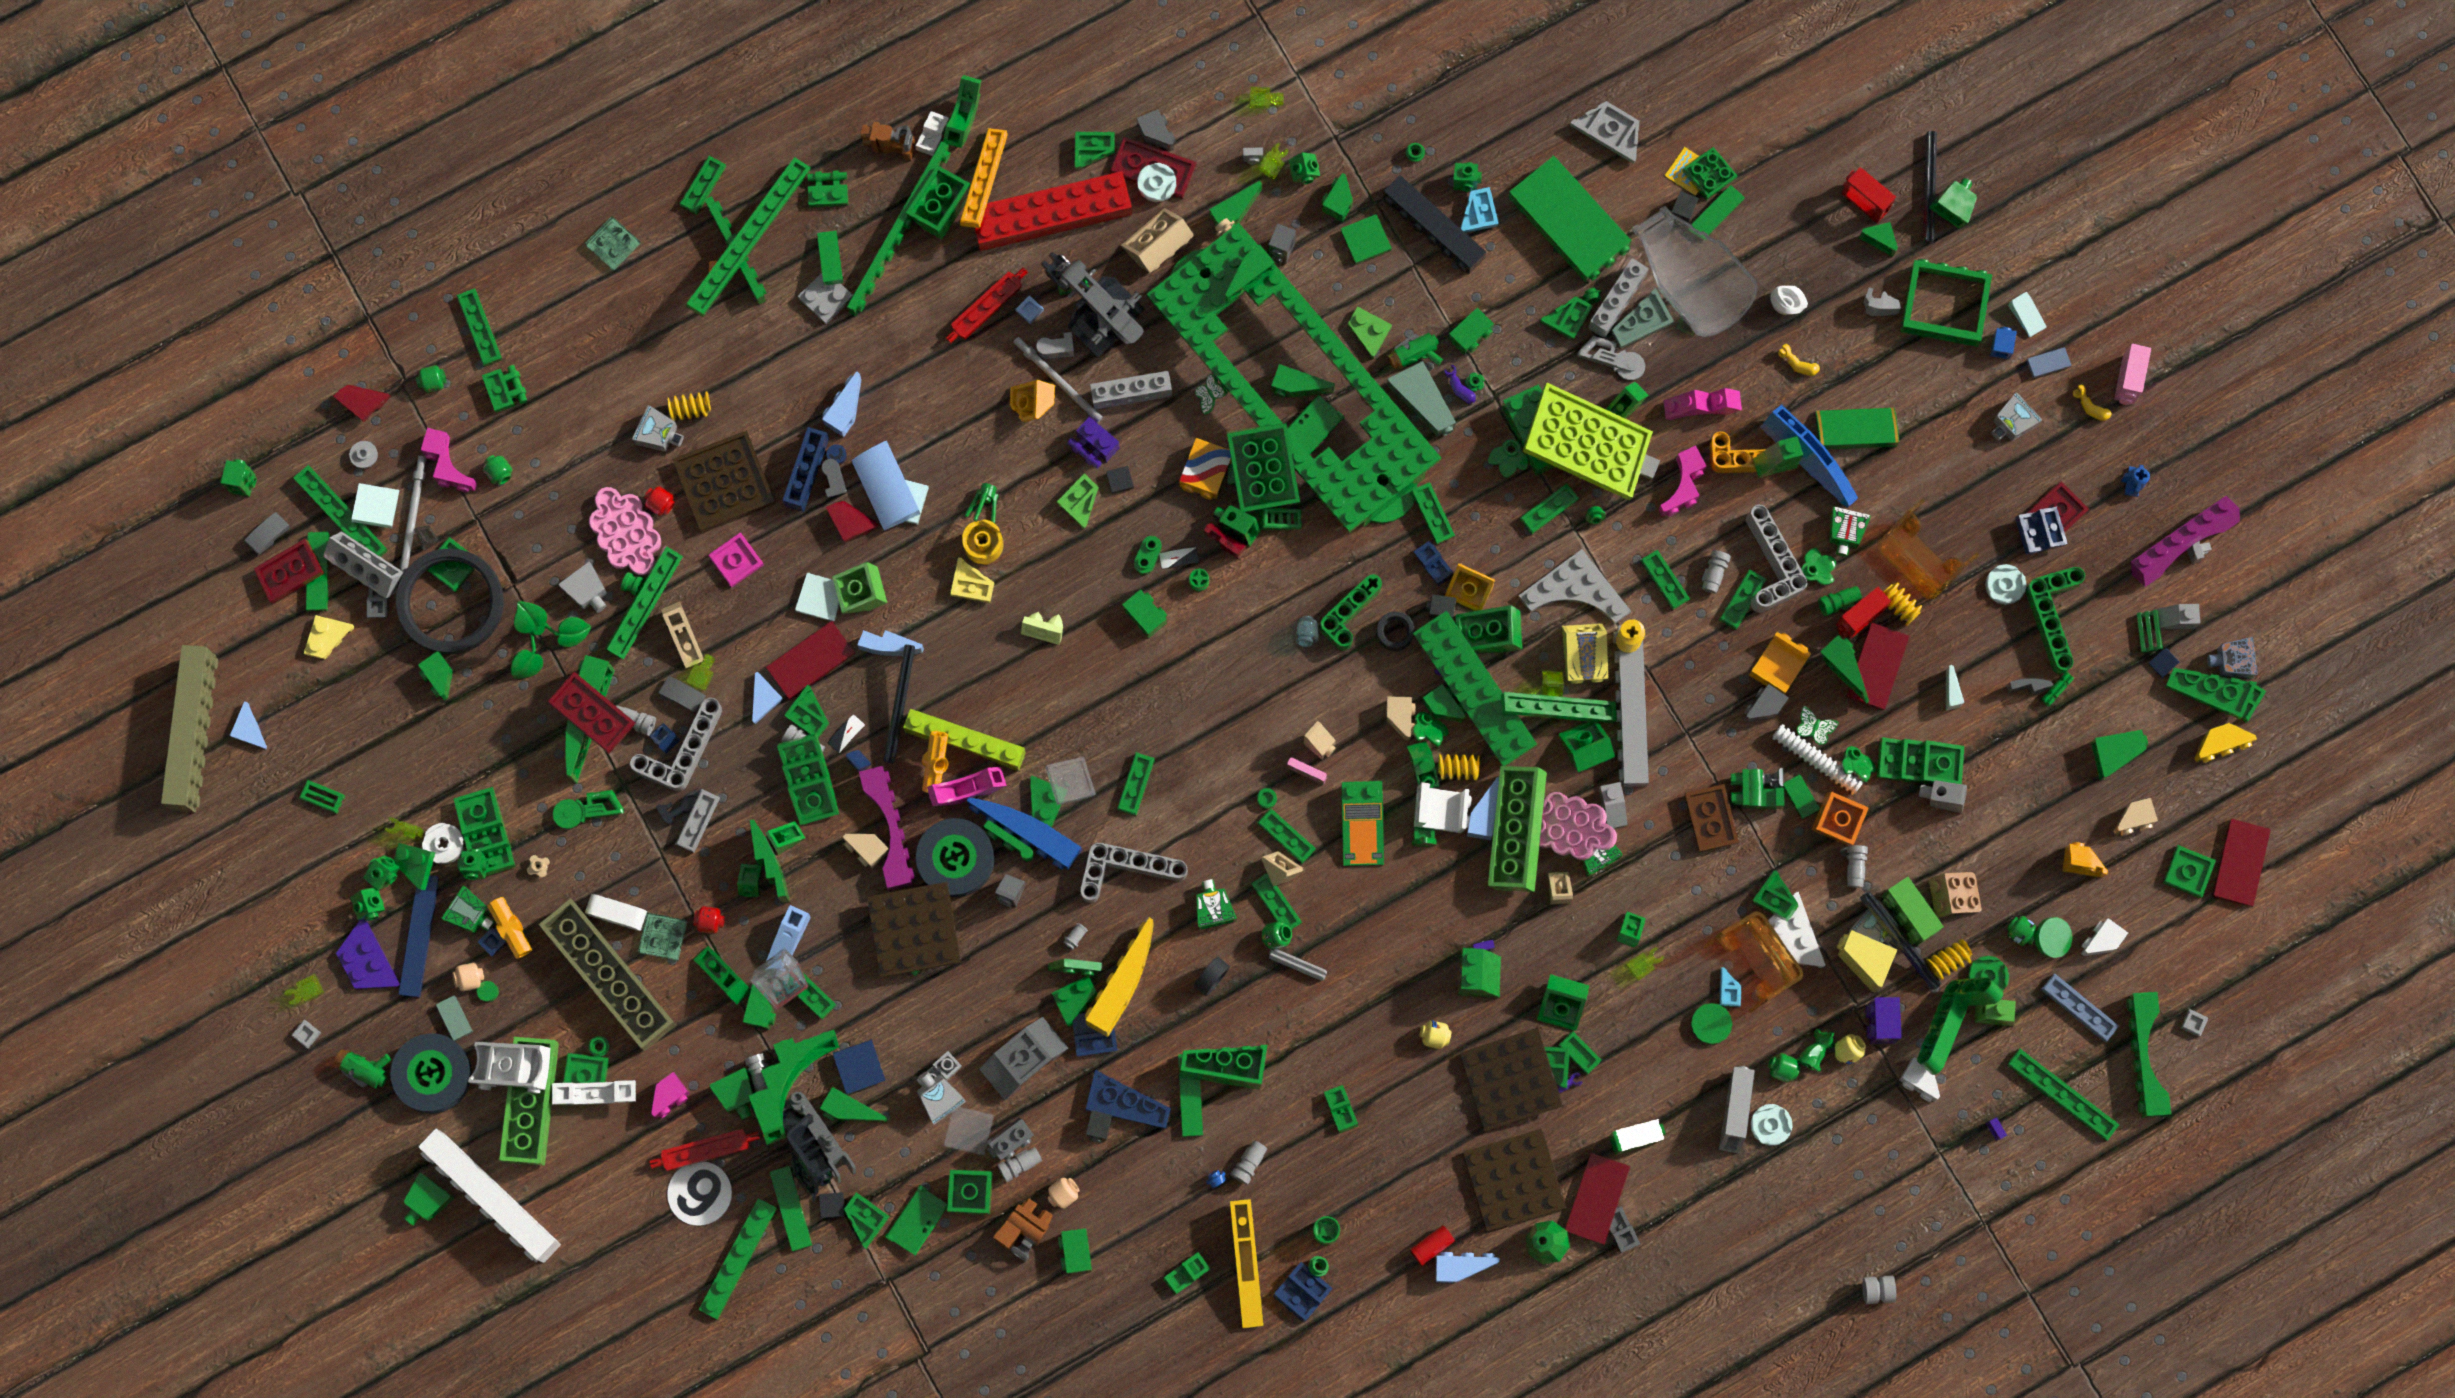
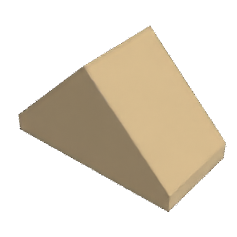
(1280, 868)
(1560, 888)

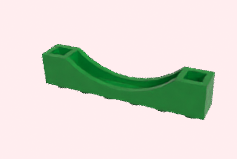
(2153, 1097)

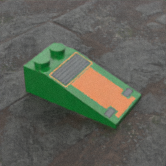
(1362, 823)

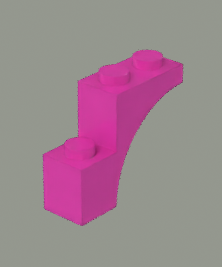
(1697, 402)
(436, 447)
(1690, 466)
(960, 790)

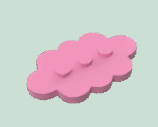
(624, 531)
(1574, 827)

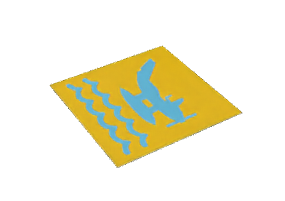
(1675, 172)

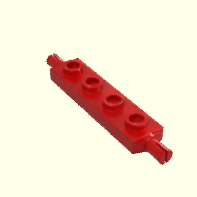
(986, 305)
(704, 1150)

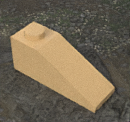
(682, 634)

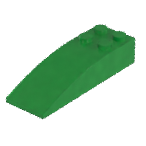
(599, 676)

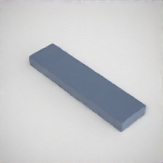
(2080, 1008)

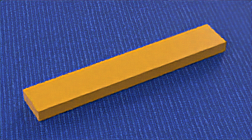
(983, 178)

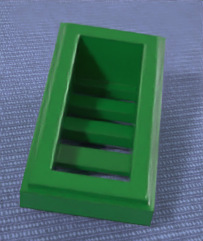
(1263, 520)

